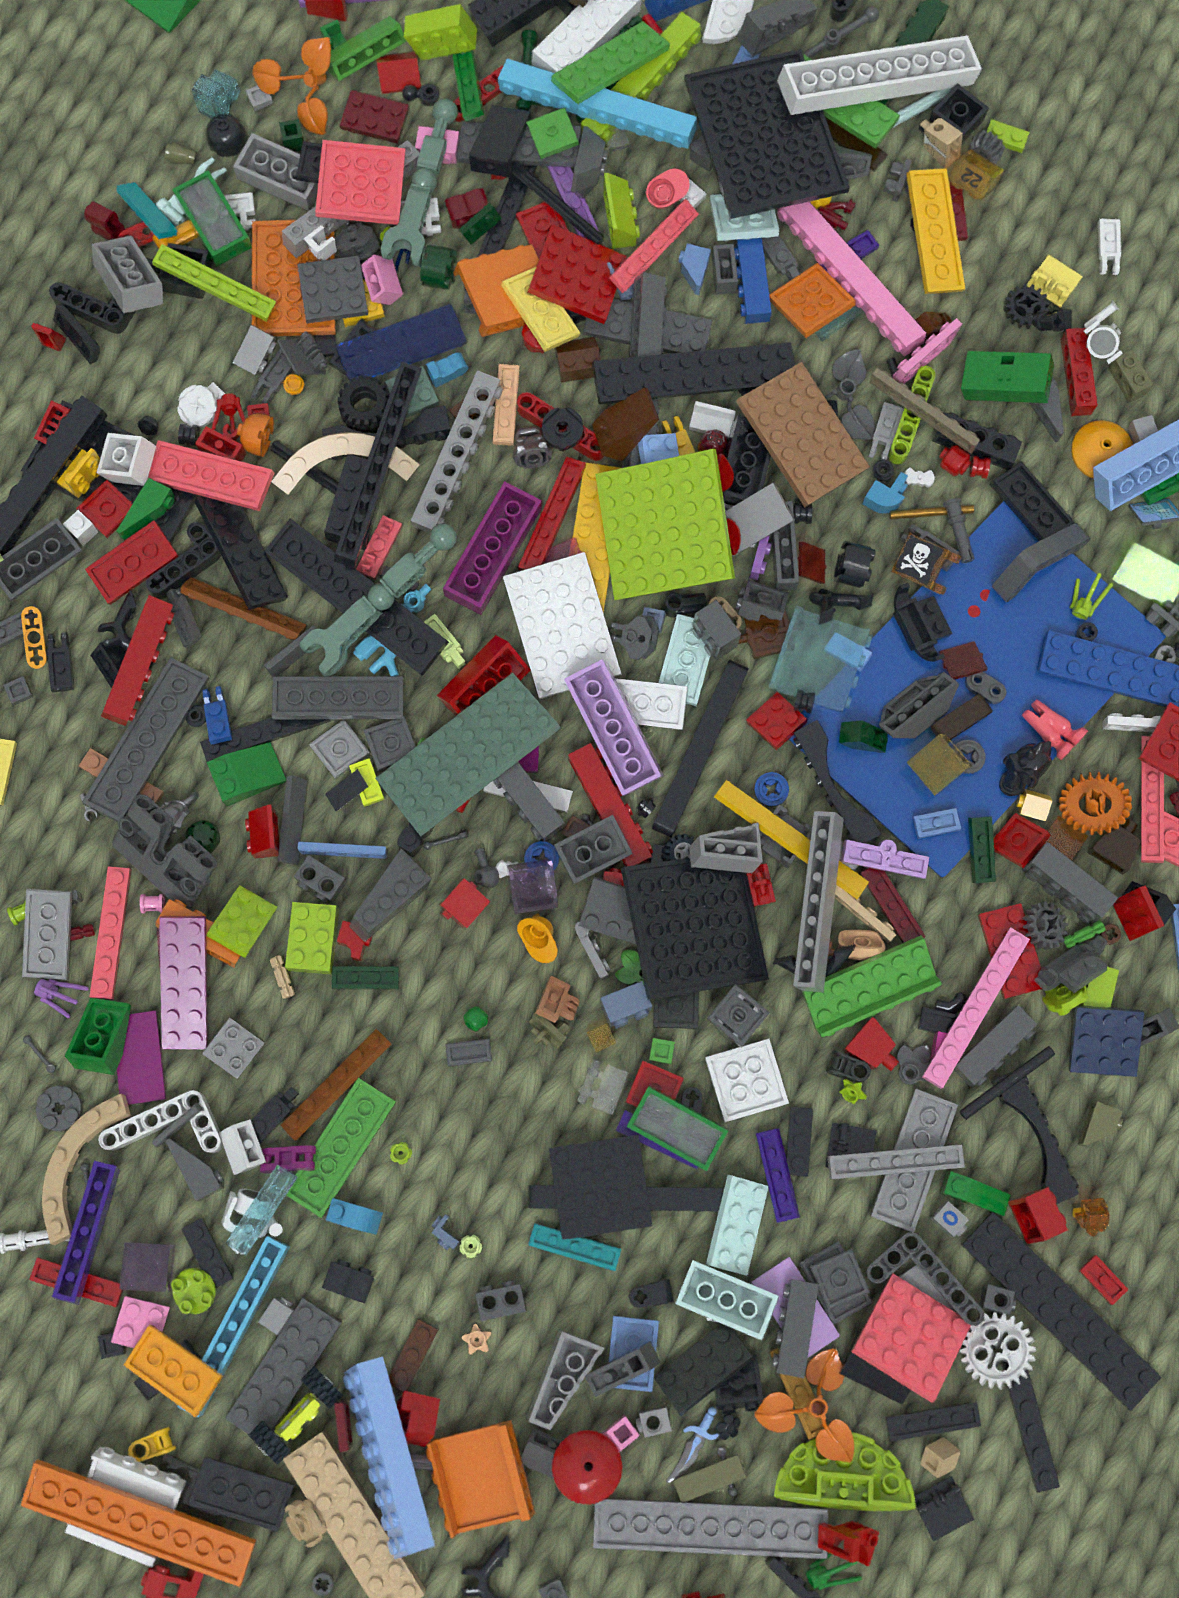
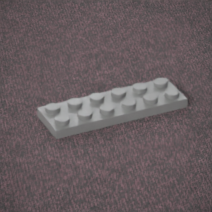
(904, 1194)

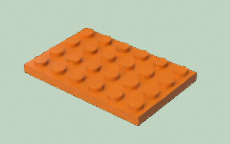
(277, 277)

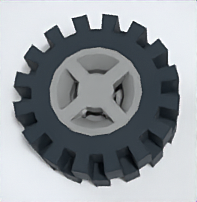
(677, 844)

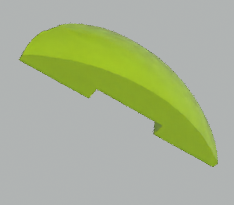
(865, 1484)

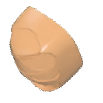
(867, 943)

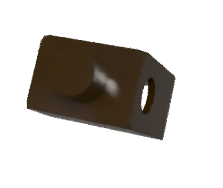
(1118, 847)

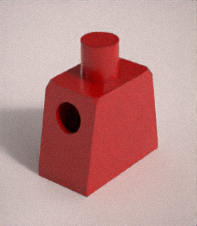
(872, 1046)

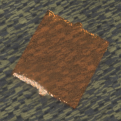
(1065, 838)

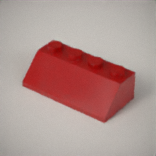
(482, 673)

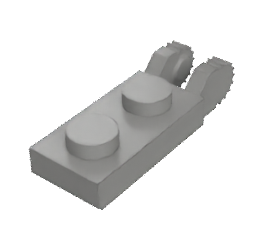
(886, 428)
(592, 948)

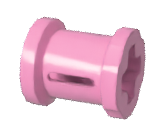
(152, 903)

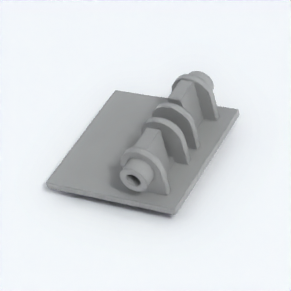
(233, 1048)

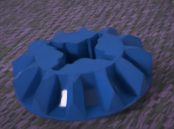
(770, 779)
(536, 849)

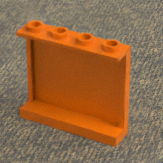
(483, 283)
(480, 1478)

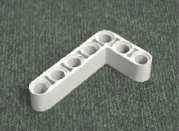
(165, 1120)

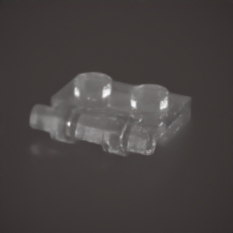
(609, 1090)

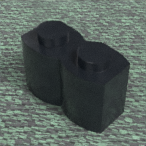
(411, 841)
(348, 1281)

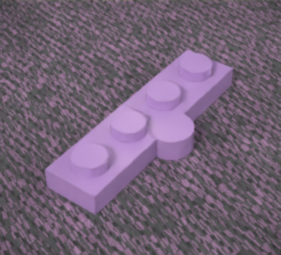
(885, 858)

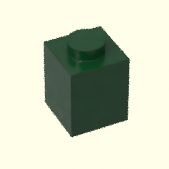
(292, 135)

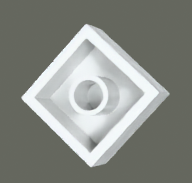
(126, 459)

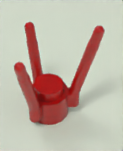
(229, 405)

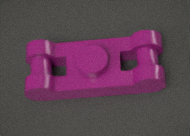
(288, 1158)

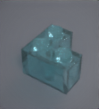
(215, 93)

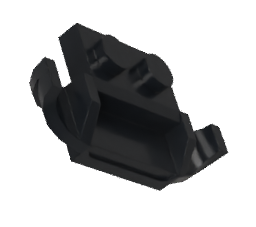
(920, 623)

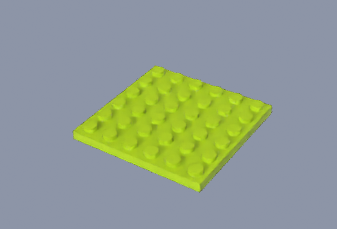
(665, 525)

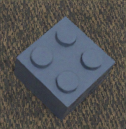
(625, 1005)

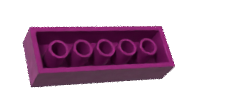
(492, 548)

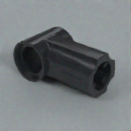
(687, 604)

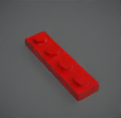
(95, 1289)

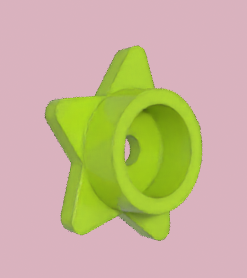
(853, 1096)

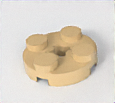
(304, 1522)

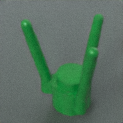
(819, 1575)

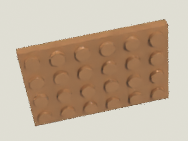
(802, 434)

